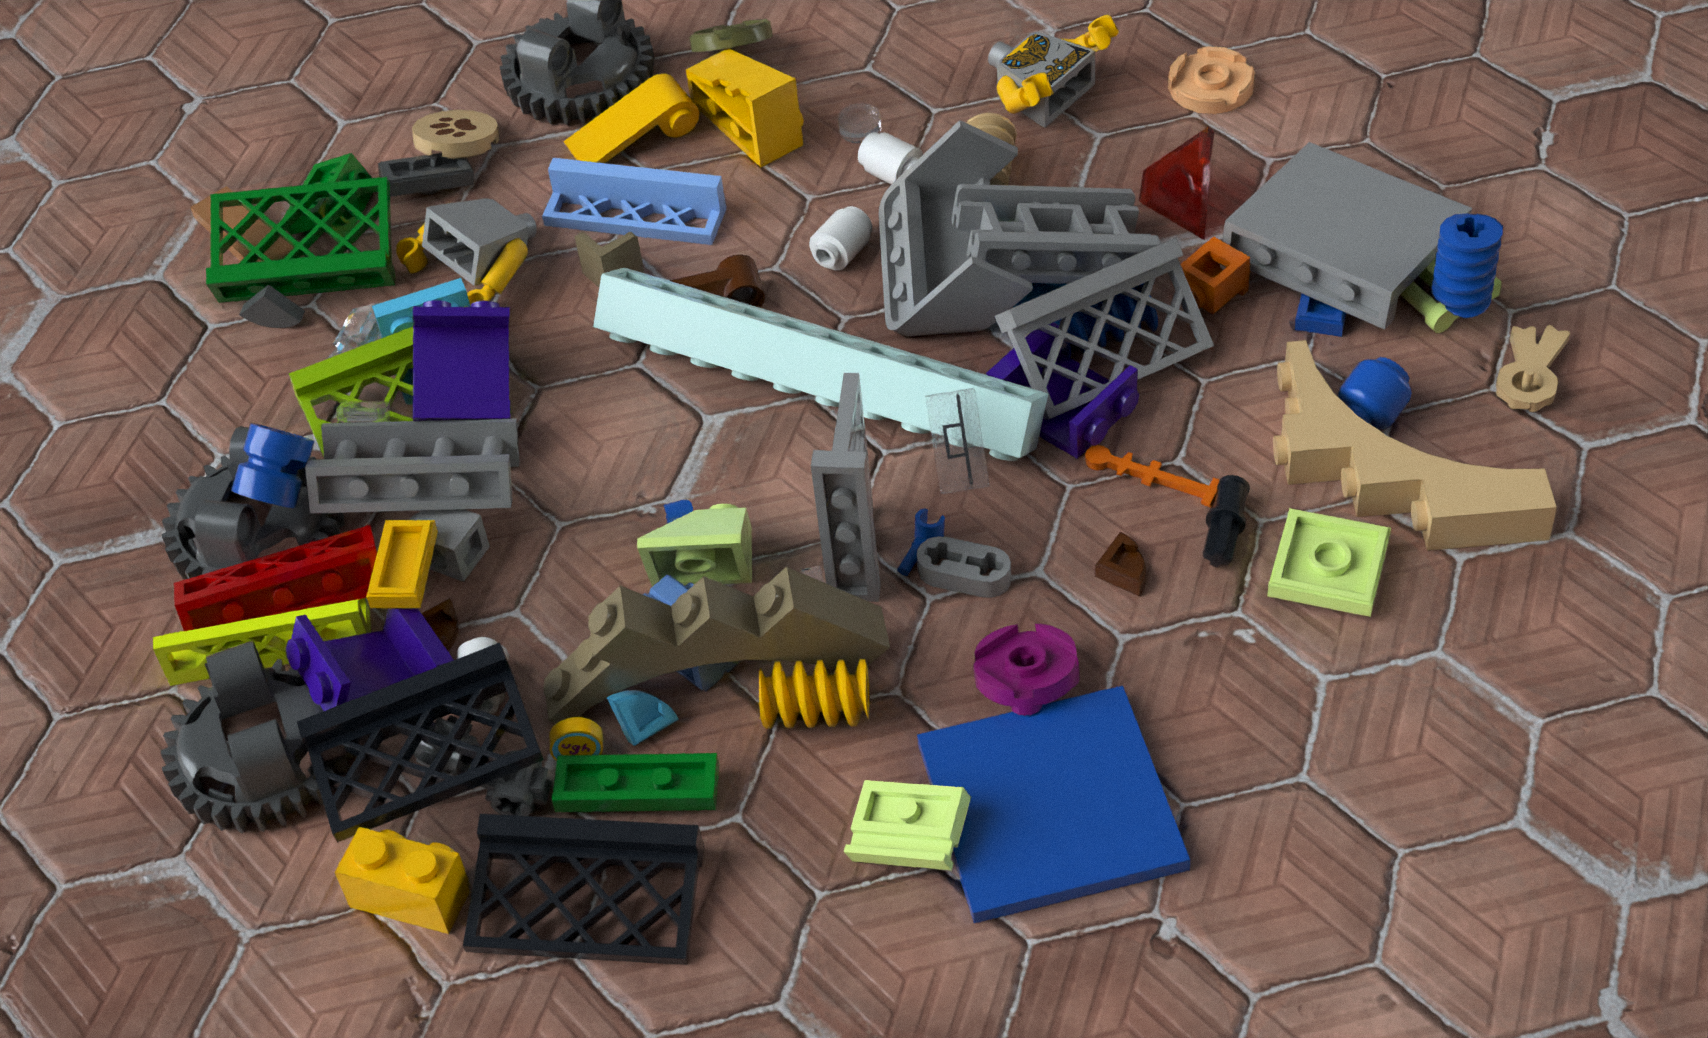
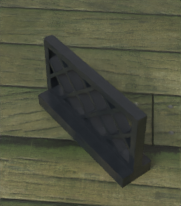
(409, 710)
(580, 843)

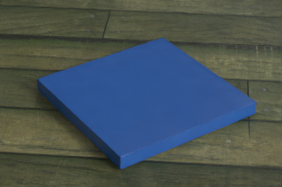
(1055, 804)

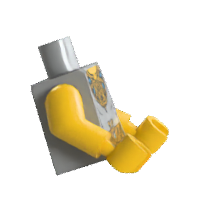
(1047, 72)
(474, 240)

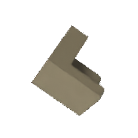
(612, 256)

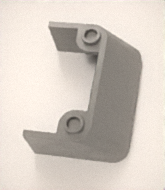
(924, 259)

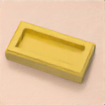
(402, 564)

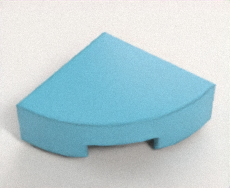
(640, 714)

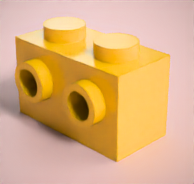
(403, 879)

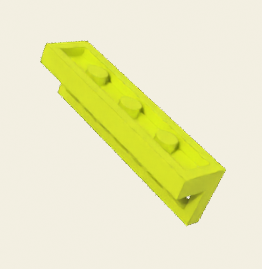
(185, 652)

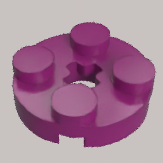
(1047, 673)

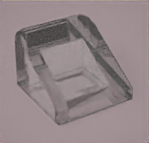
(363, 411)

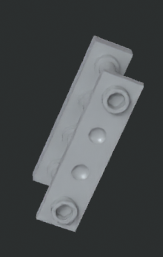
(414, 466)

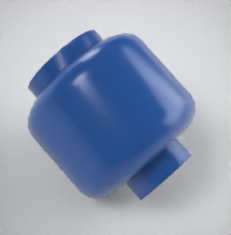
(1377, 391)

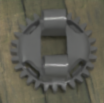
(545, 65)
(231, 531)
(261, 761)

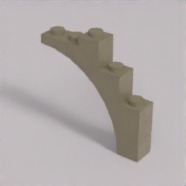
(712, 624)

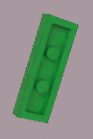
(636, 782)

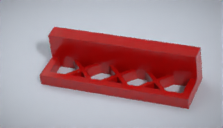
(281, 582)

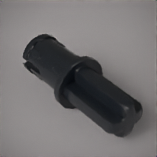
(1226, 520)

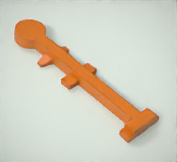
(1100, 458)

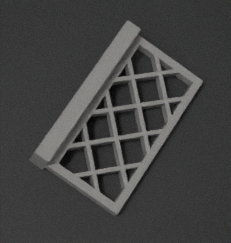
(1103, 287)
(846, 500)

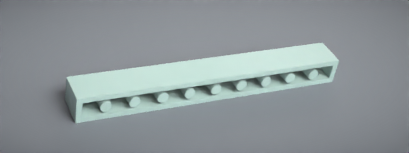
(809, 358)

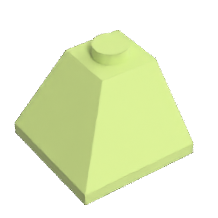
(701, 544)

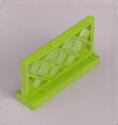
(352, 372)

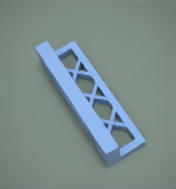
(637, 193)

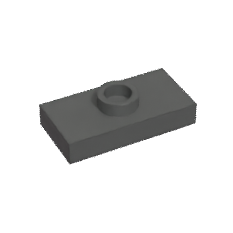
(426, 174)

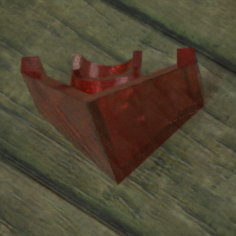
(1181, 183)

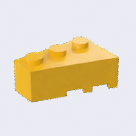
(748, 104)

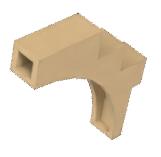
(1446, 499)

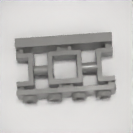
(1049, 230)

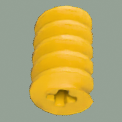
(814, 694)

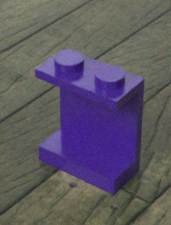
(460, 361)
(1087, 423)
(364, 662)

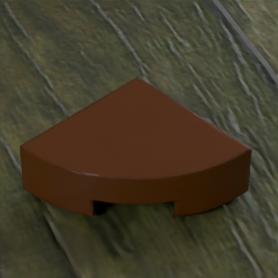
(1123, 565)
(443, 622)

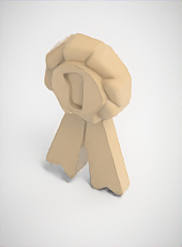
(1528, 380)

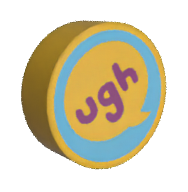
(575, 737)

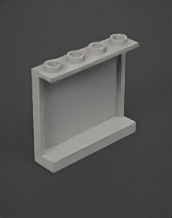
(1340, 232)

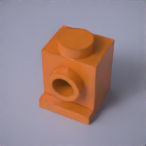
(1210, 283)

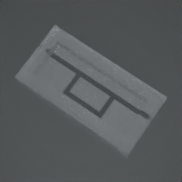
(957, 441)

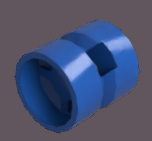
(272, 466)

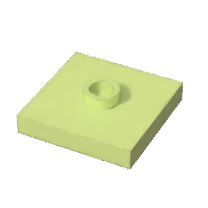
(1329, 562)

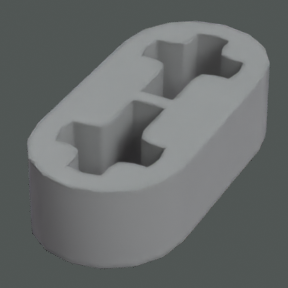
(964, 566)

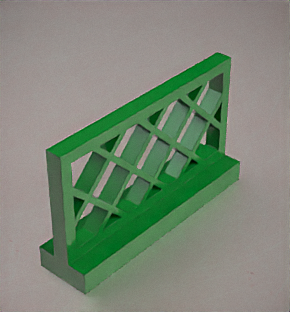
(310, 273)

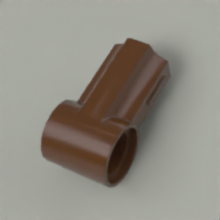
(734, 279)

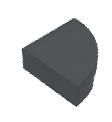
(272, 309)

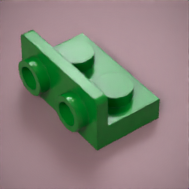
(333, 170)

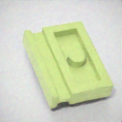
(908, 824)

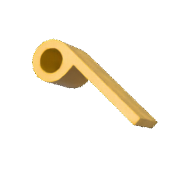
(652, 103)

